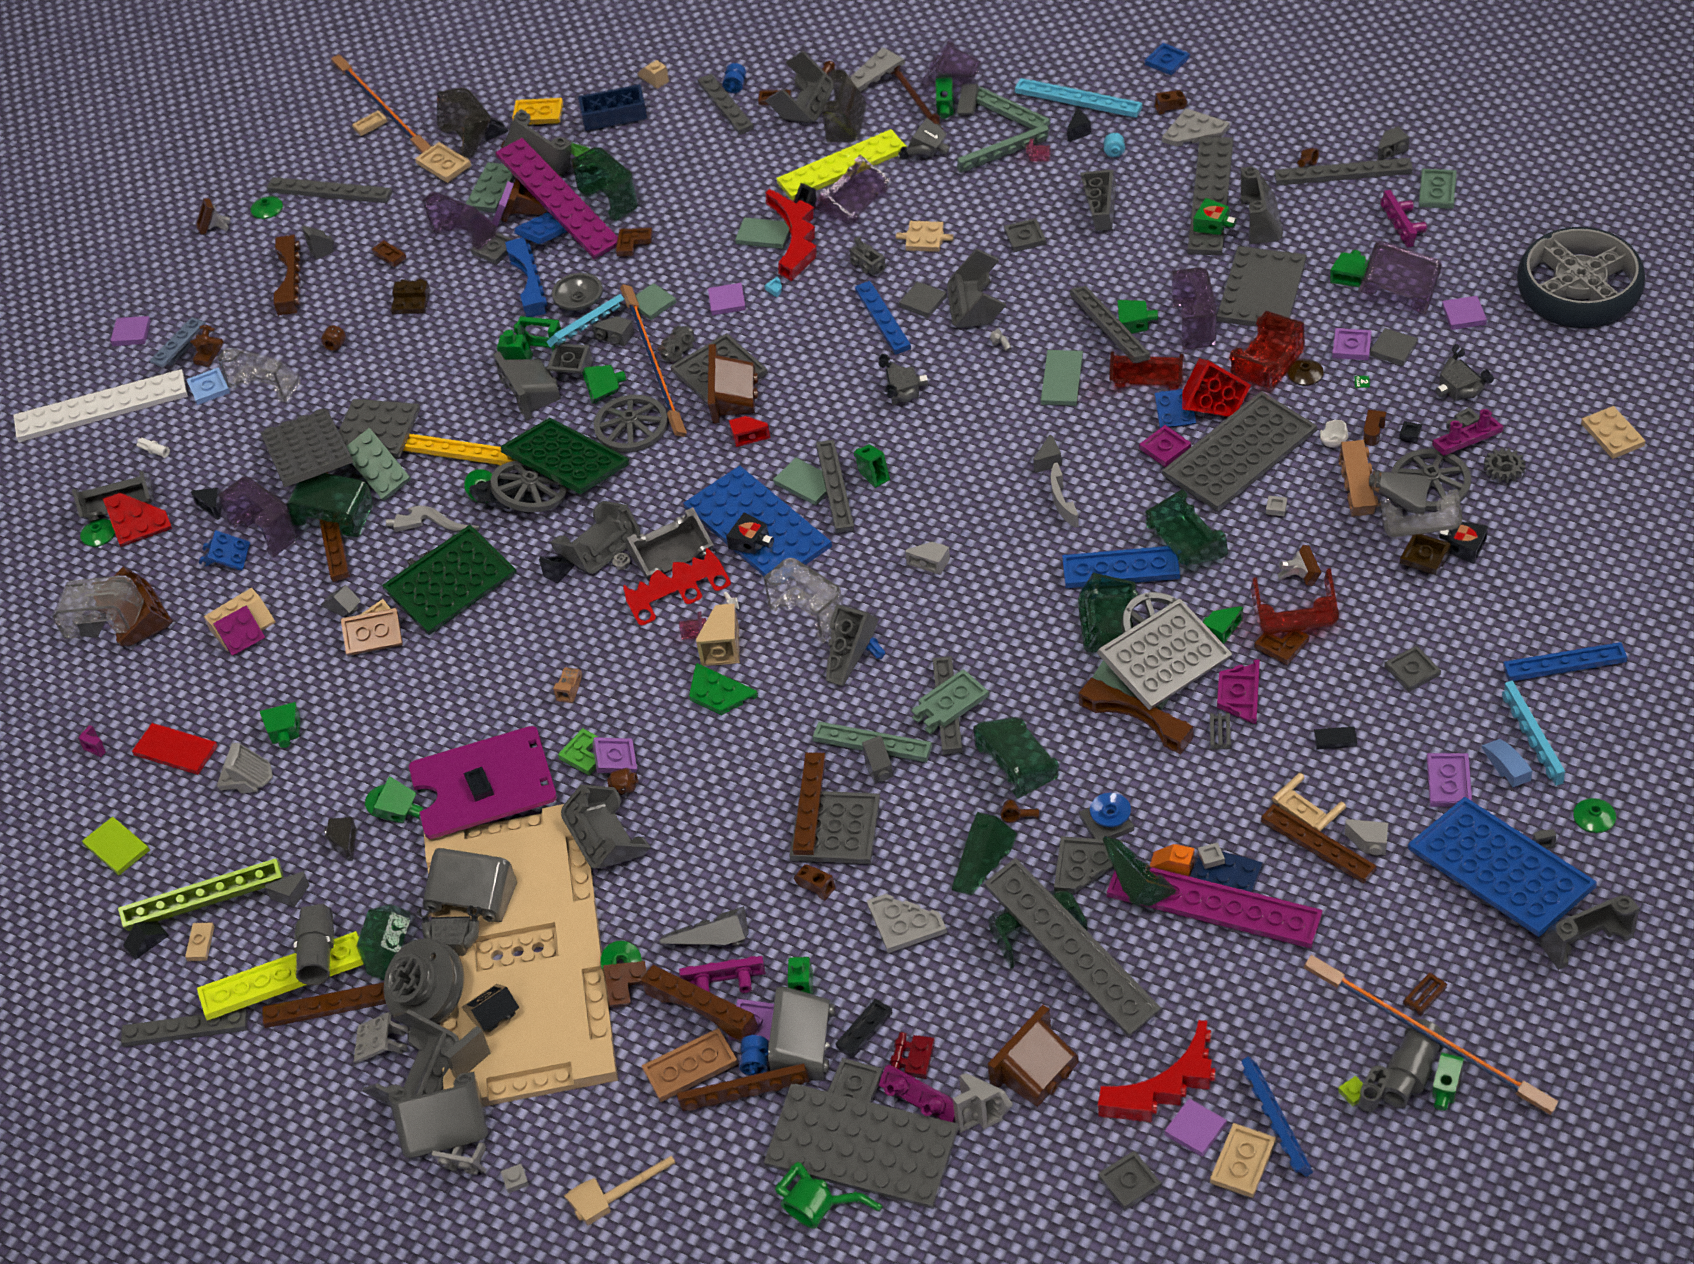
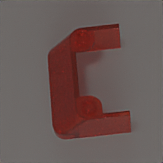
(1156, 371)
(1322, 614)

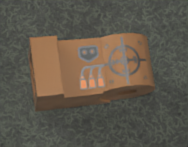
(569, 684)

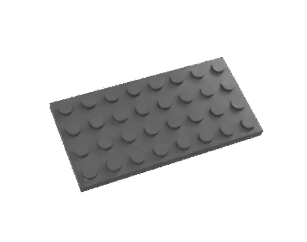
(306, 447)
(1239, 451)
(862, 1145)

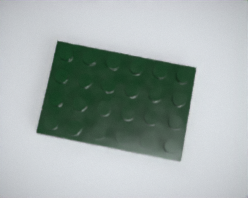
(565, 455)
(449, 579)

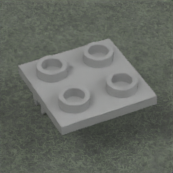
(373, 1037)
(455, 1160)

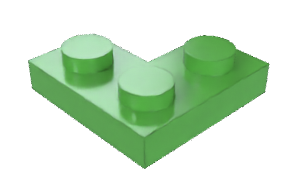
(577, 752)

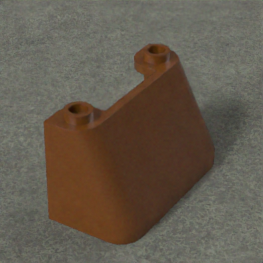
(152, 615)

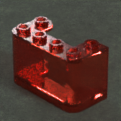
(1271, 352)

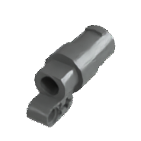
(313, 944)
(1405, 1072)

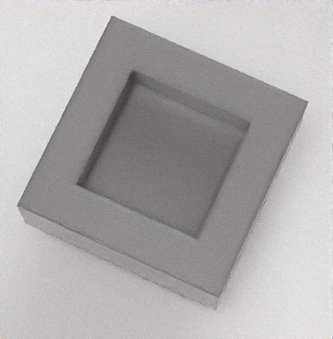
(1276, 505)
(1211, 855)
(514, 1178)

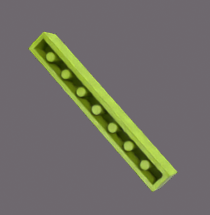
(201, 894)

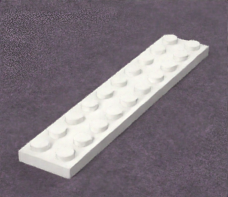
(100, 405)

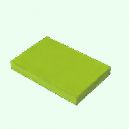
(115, 845)

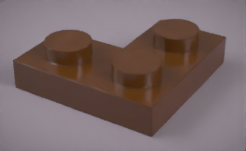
(629, 237)
(1282, 649)
(617, 979)

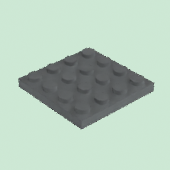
(694, 367)
(387, 420)
(844, 828)

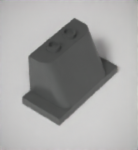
(528, 382)

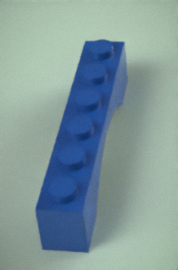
(531, 297)

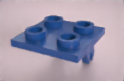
(1170, 409)
(226, 550)

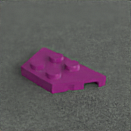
(1240, 691)

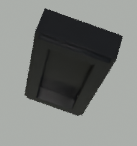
(1335, 737)
(478, 784)

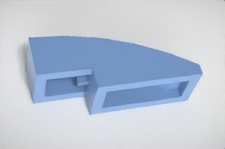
(1508, 762)

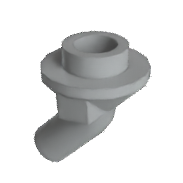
(997, 337)

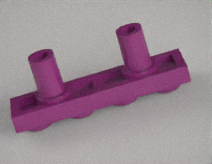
(1395, 212)
(1463, 437)
(732, 969)
(918, 1093)

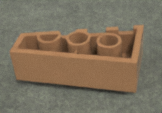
(1356, 475)

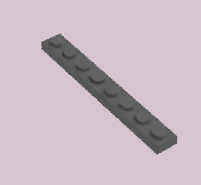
(1343, 171)
(329, 190)
(1110, 324)

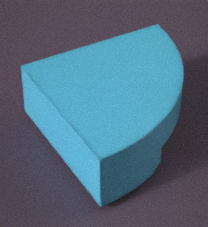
(774, 287)

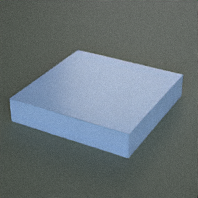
(208, 386)

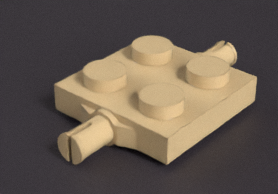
(924, 236)

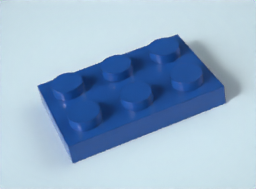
(540, 229)

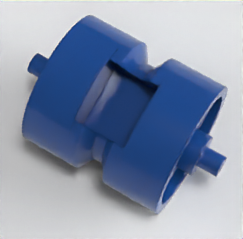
(734, 78)
(754, 1055)

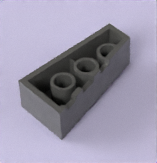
(1100, 196)

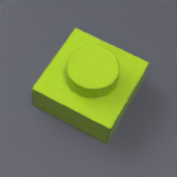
(1351, 1090)

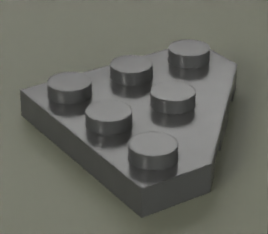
(1080, 863)

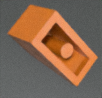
(1174, 859)

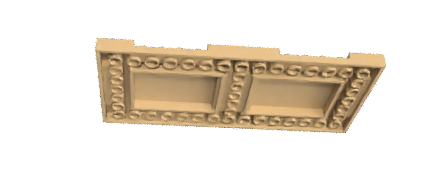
(563, 1022)

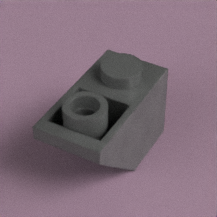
(1393, 143)
(614, 330)

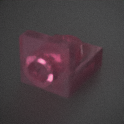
(1037, 152)
(691, 628)

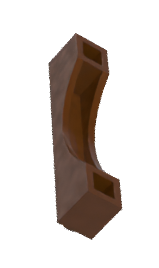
(286, 296)
(1103, 698)
(726, 1015)

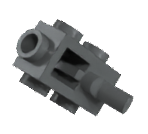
(866, 257)
(680, 339)

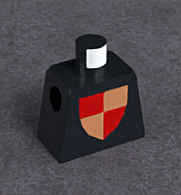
(749, 535)
(1466, 540)

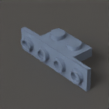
(177, 344)

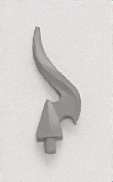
(419, 513)

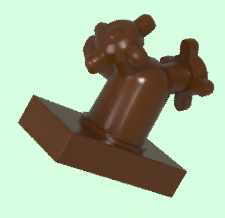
(206, 346)

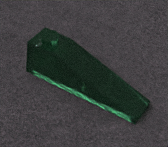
(985, 847)
(1135, 876)

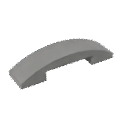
(1068, 509)

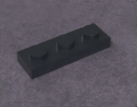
(864, 1028)

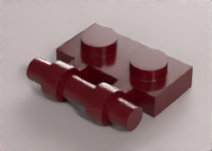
(919, 1055)

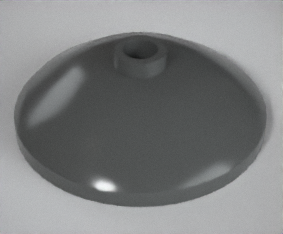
(577, 291)

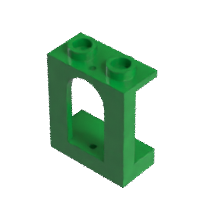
(520, 329)

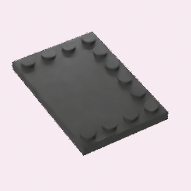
(1260, 283)

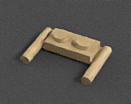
(1302, 808)

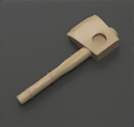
(592, 1204)

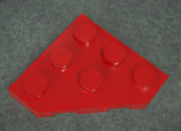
(135, 519)

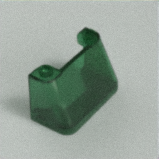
(1185, 531)
(1102, 608)
(1017, 753)

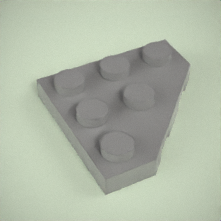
(1192, 126)
(903, 922)

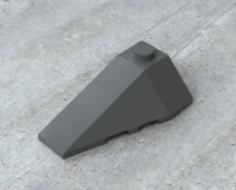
(849, 638)
(725, 929)

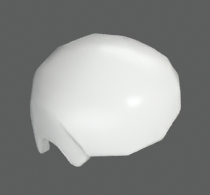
(1334, 433)

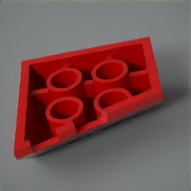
(1213, 390)

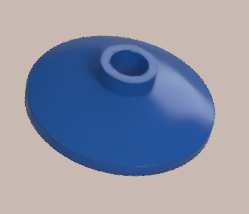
(1110, 803)

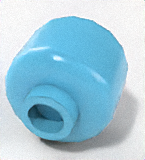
(1112, 143)

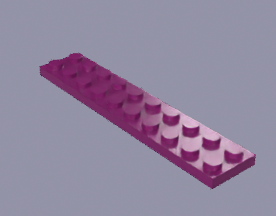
(558, 198)
(1233, 908)

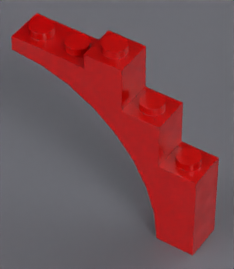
(797, 218)
(1142, 1099)

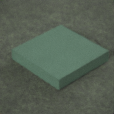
(654, 301)

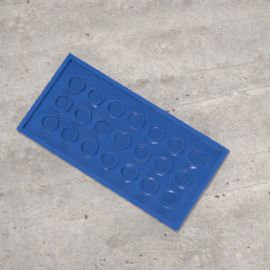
(739, 492)
(1502, 866)

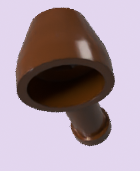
(1308, 156)
(1011, 812)

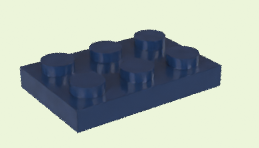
(1235, 872)

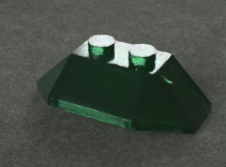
(382, 937)

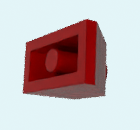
(748, 430)

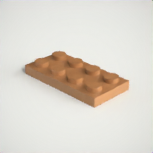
(689, 1065)

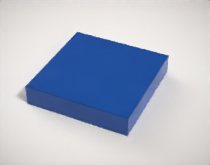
(1167, 59)

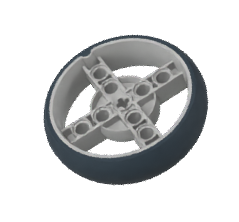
(1581, 277)

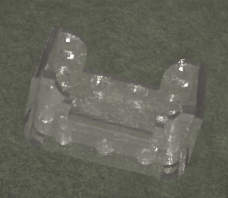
(799, 585)
(98, 600)

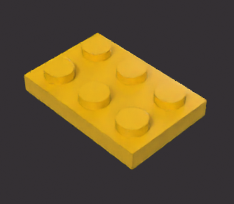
(541, 110)

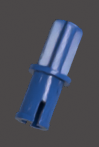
(875, 648)

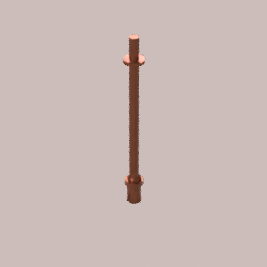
(933, 117)

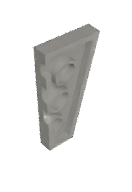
(881, 63)

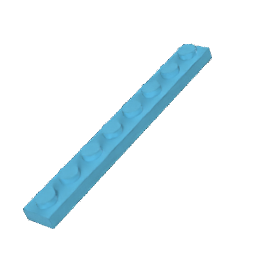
(1078, 97)

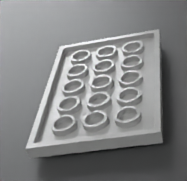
(1164, 653)

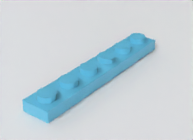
(582, 323)
(1534, 733)

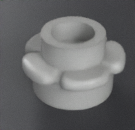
(621, 561)

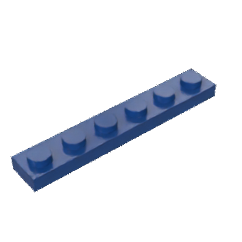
(882, 317)
(1565, 661)
(1279, 1123)

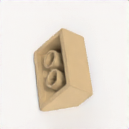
(255, 605)

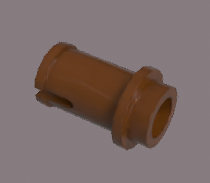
(828, 66)

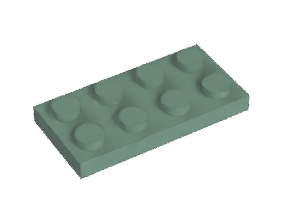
(490, 187)
(377, 464)

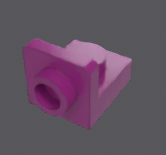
(91, 742)

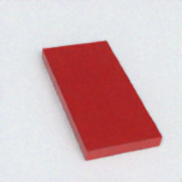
(175, 748)

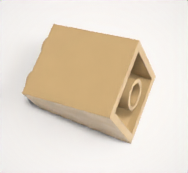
(719, 637)

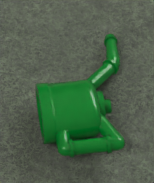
(811, 1198)

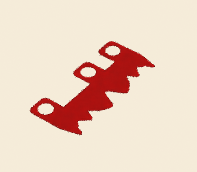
(683, 577)

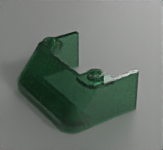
(1003, 922)

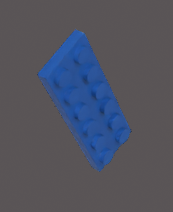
(1128, 564)

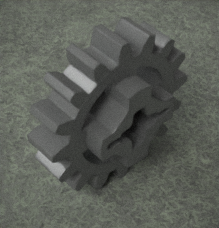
(1504, 465)

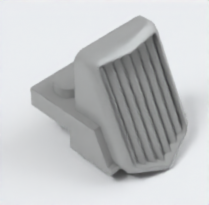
(244, 770)
(979, 1103)

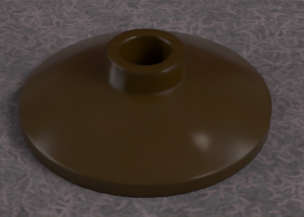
(1305, 372)

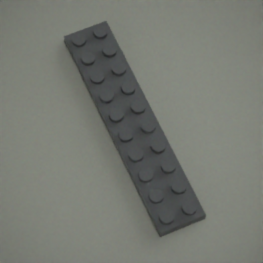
(1211, 183)
(1072, 947)

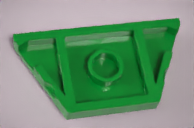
(718, 691)

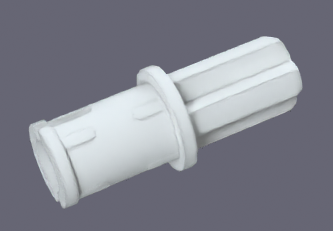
(153, 447)

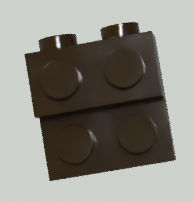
(410, 297)
(1425, 553)

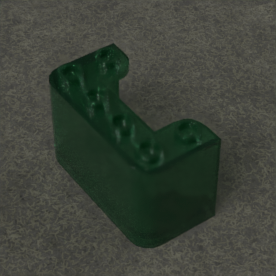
(600, 171)
(332, 500)

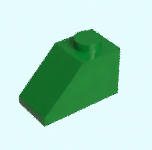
(1224, 622)

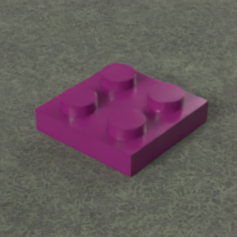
(1165, 446)
(238, 630)

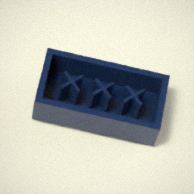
(612, 107)

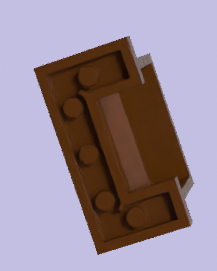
(522, 202)
(730, 385)
(1033, 1060)

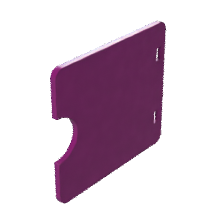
(511, 770)

